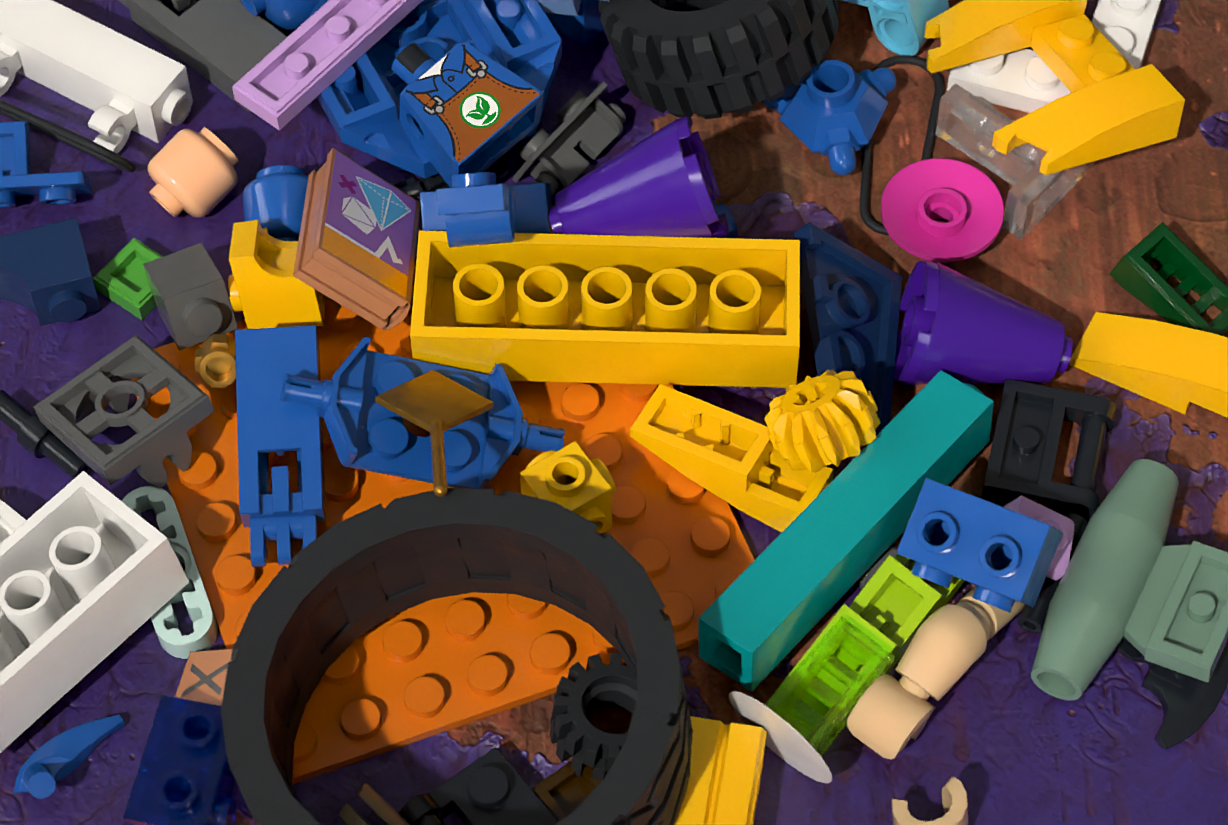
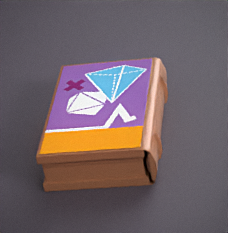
(358, 241)

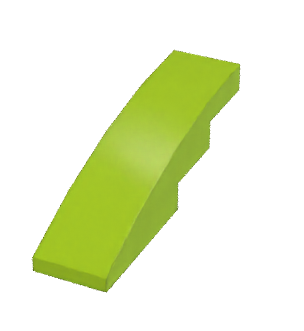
(889, 613)

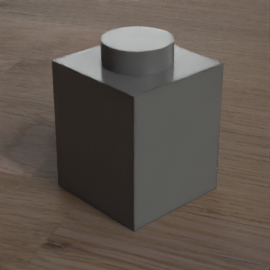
(190, 296)

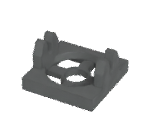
(109, 383)

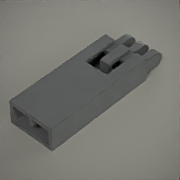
(211, 36)

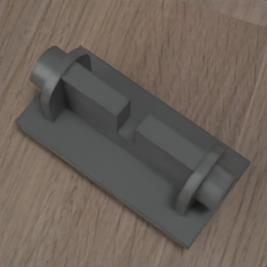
(584, 123)

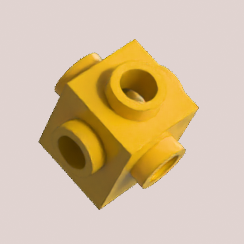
(572, 482)

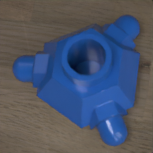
(836, 110)

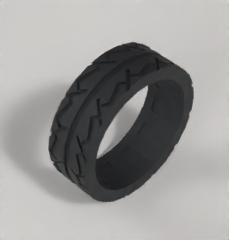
(439, 549)

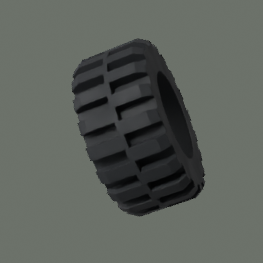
(716, 52)

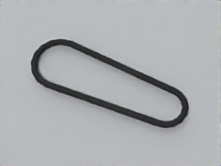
(67, 137)
(929, 139)

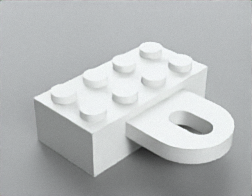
(73, 592)

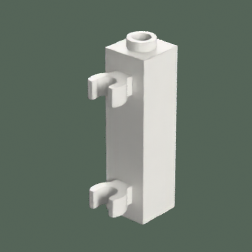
(95, 67)

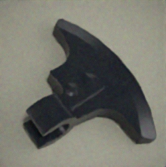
(1184, 699)

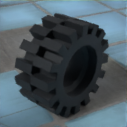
(573, 700)

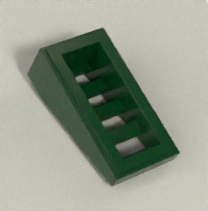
(1175, 259)

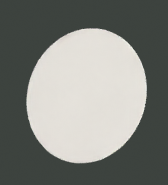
(781, 737)

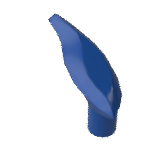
(62, 756)

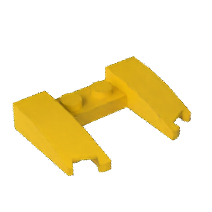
(1109, 101)

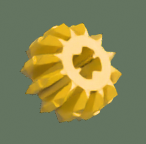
(822, 420)

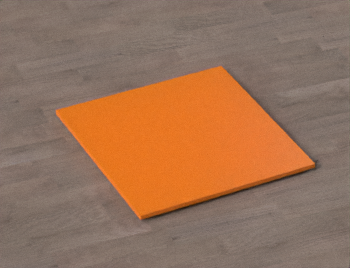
(464, 651)

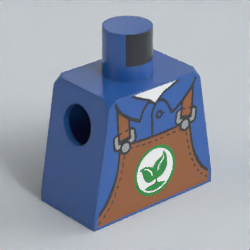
(463, 107)

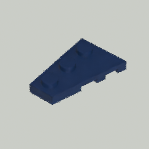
(851, 313)

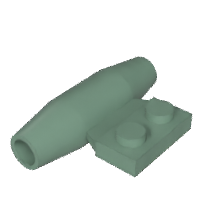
(1134, 587)

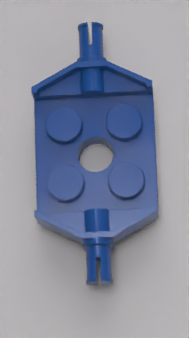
(378, 441)

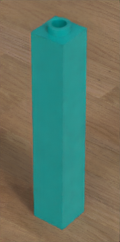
(842, 531)

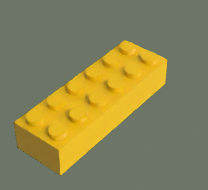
(611, 309)

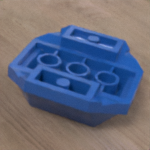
(366, 97)

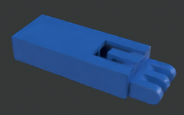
(278, 426)

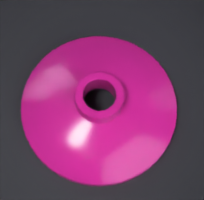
(946, 192)

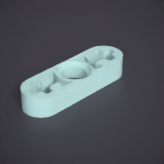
(193, 593)

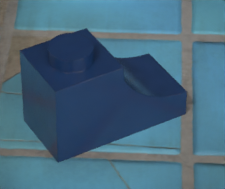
(48, 272)

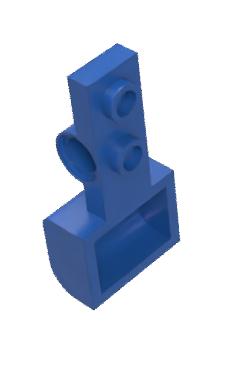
(486, 212)

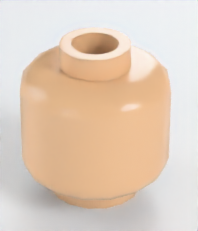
(192, 173)

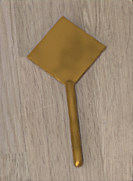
(435, 406)

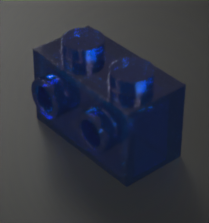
(183, 769)

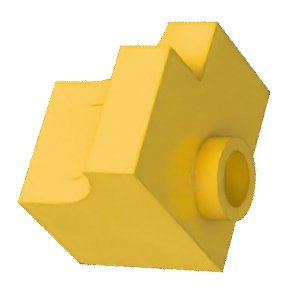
(265, 281)

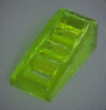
(805, 678)

